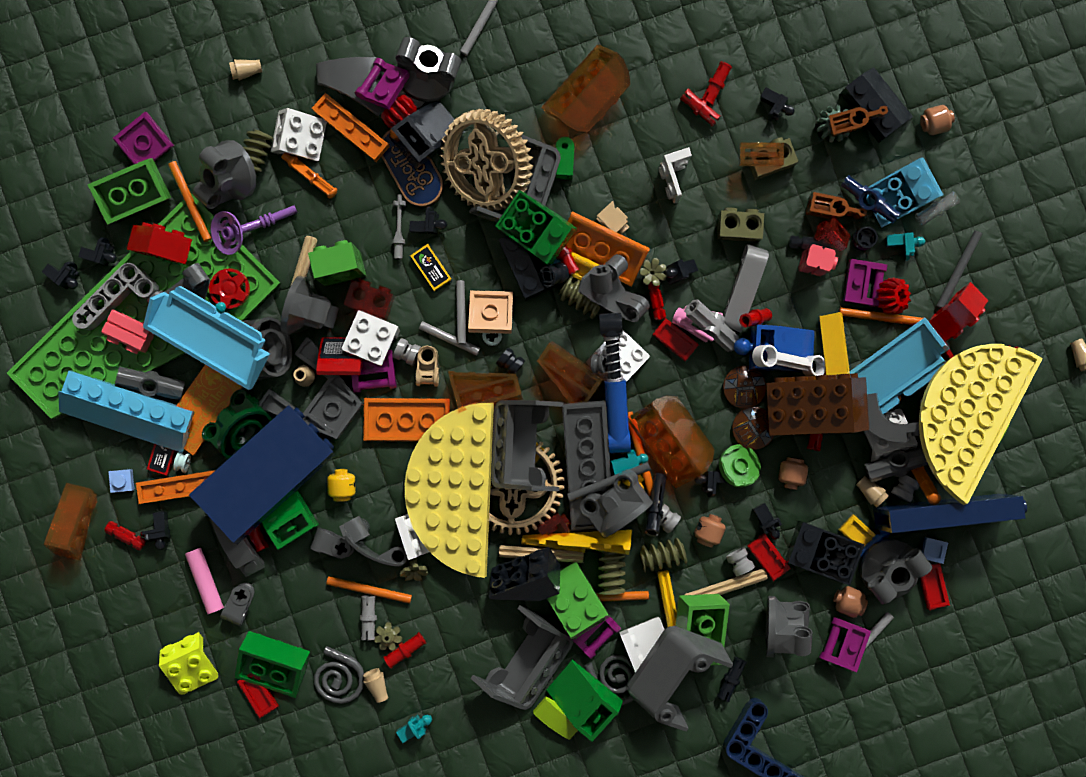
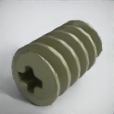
(255, 147)
(570, 291)
(662, 554)
(611, 573)

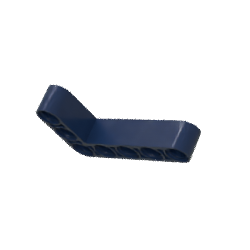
(745, 739)

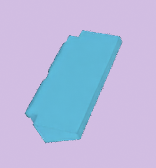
(207, 335)
(903, 364)

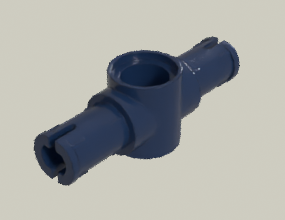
(880, 205)

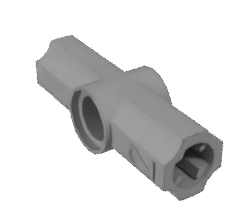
(712, 324)

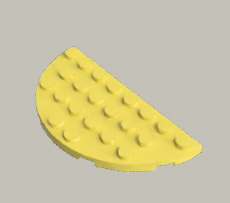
(970, 410)
(451, 488)

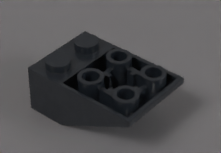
(421, 133)
(824, 552)
(526, 577)

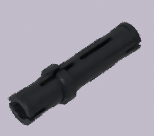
(655, 511)

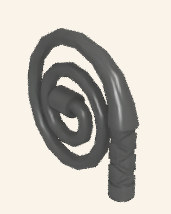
(618, 678)
(337, 681)

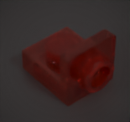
(834, 232)
(550, 525)

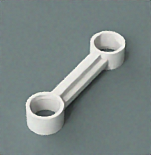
(787, 360)

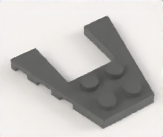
(331, 407)

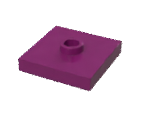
(143, 140)

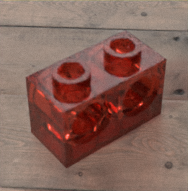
(368, 303)

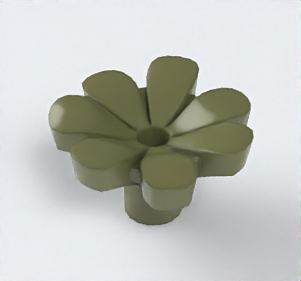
(652, 272)
(413, 571)
(391, 633)

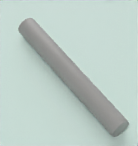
(478, 27)
(461, 320)
(448, 338)
(876, 630)

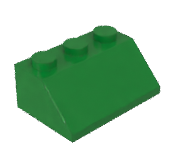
(275, 662)

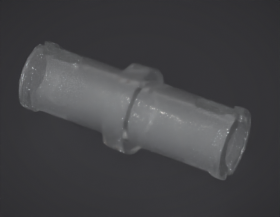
(937, 208)

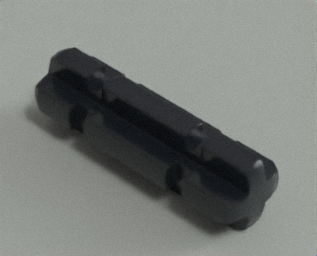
(805, 242)

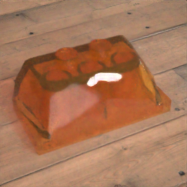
(589, 90)
(673, 439)

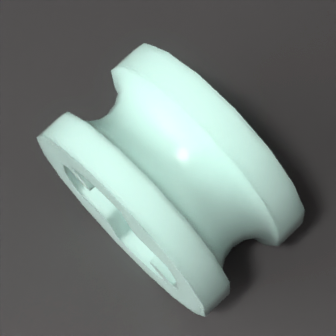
(496, 340)
(182, 462)

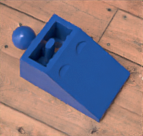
(785, 340)

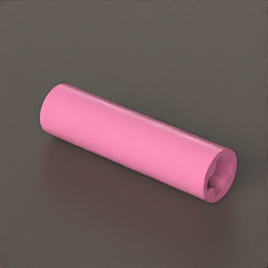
(204, 580)

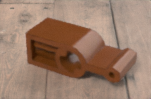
(848, 116)
(822, 206)

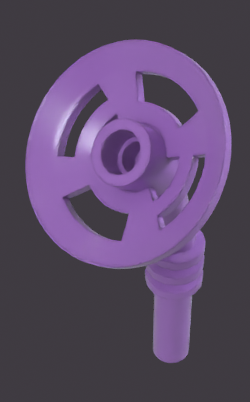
(234, 231)

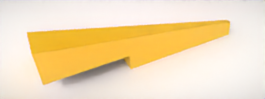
(580, 541)

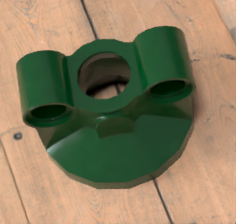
(236, 424)

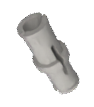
(368, 617)

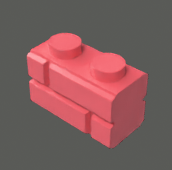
(817, 260)
(127, 331)

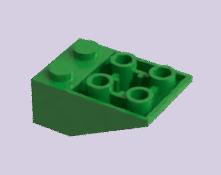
(536, 227)
(289, 521)
(584, 700)

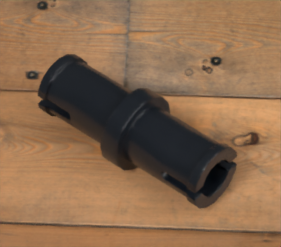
(731, 679)

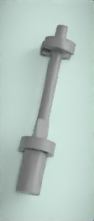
(398, 240)

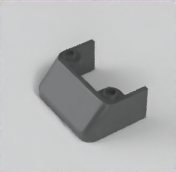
(545, 165)
(516, 444)
(530, 666)
(665, 668)

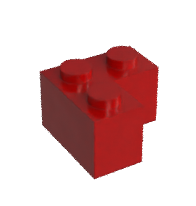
(156, 242)
(960, 311)

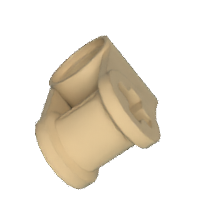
(427, 368)

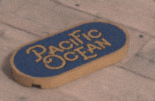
(418, 186)

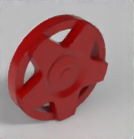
(229, 288)

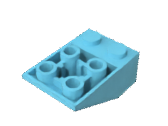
(906, 189)

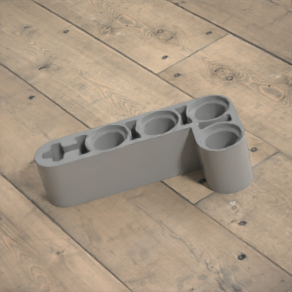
(745, 286)
(111, 301)

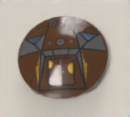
(744, 387)
(752, 428)

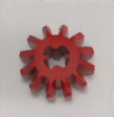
(398, 111)
(893, 295)

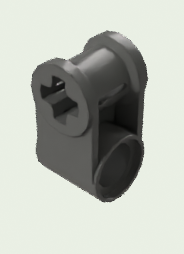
(328, 543)
(236, 606)

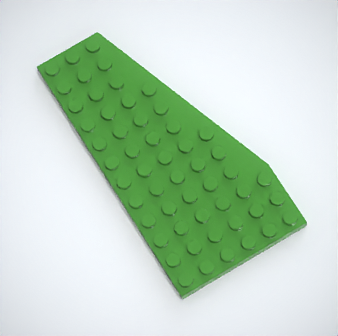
(88, 352)

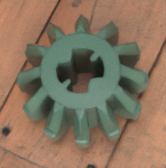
(825, 127)

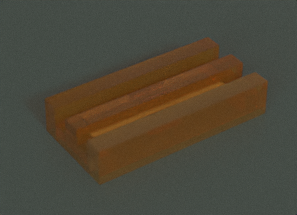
(743, 145)

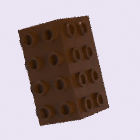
(817, 404)

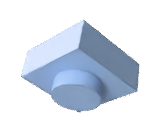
(121, 480)
(934, 550)

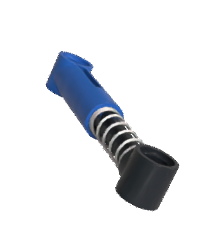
(615, 385)

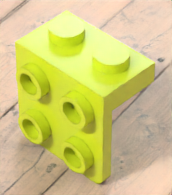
(187, 664)

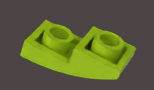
(554, 718)

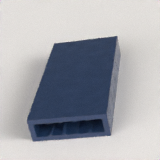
(263, 474)
(949, 513)

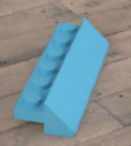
(125, 411)

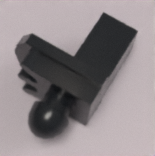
(778, 102)
(430, 225)
(102, 254)
(680, 270)
(65, 276)
(709, 481)
(767, 522)
(160, 532)

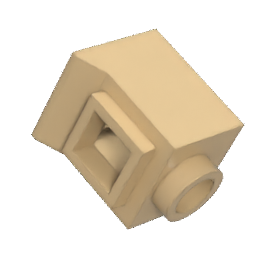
(613, 219)

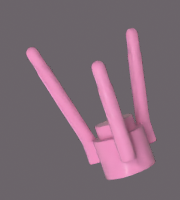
(684, 322)

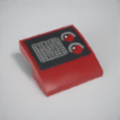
(334, 360)

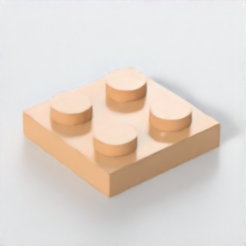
(490, 312)

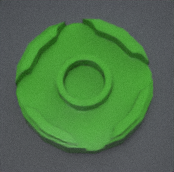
(739, 466)

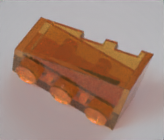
(569, 373)
(483, 388)
(71, 521)

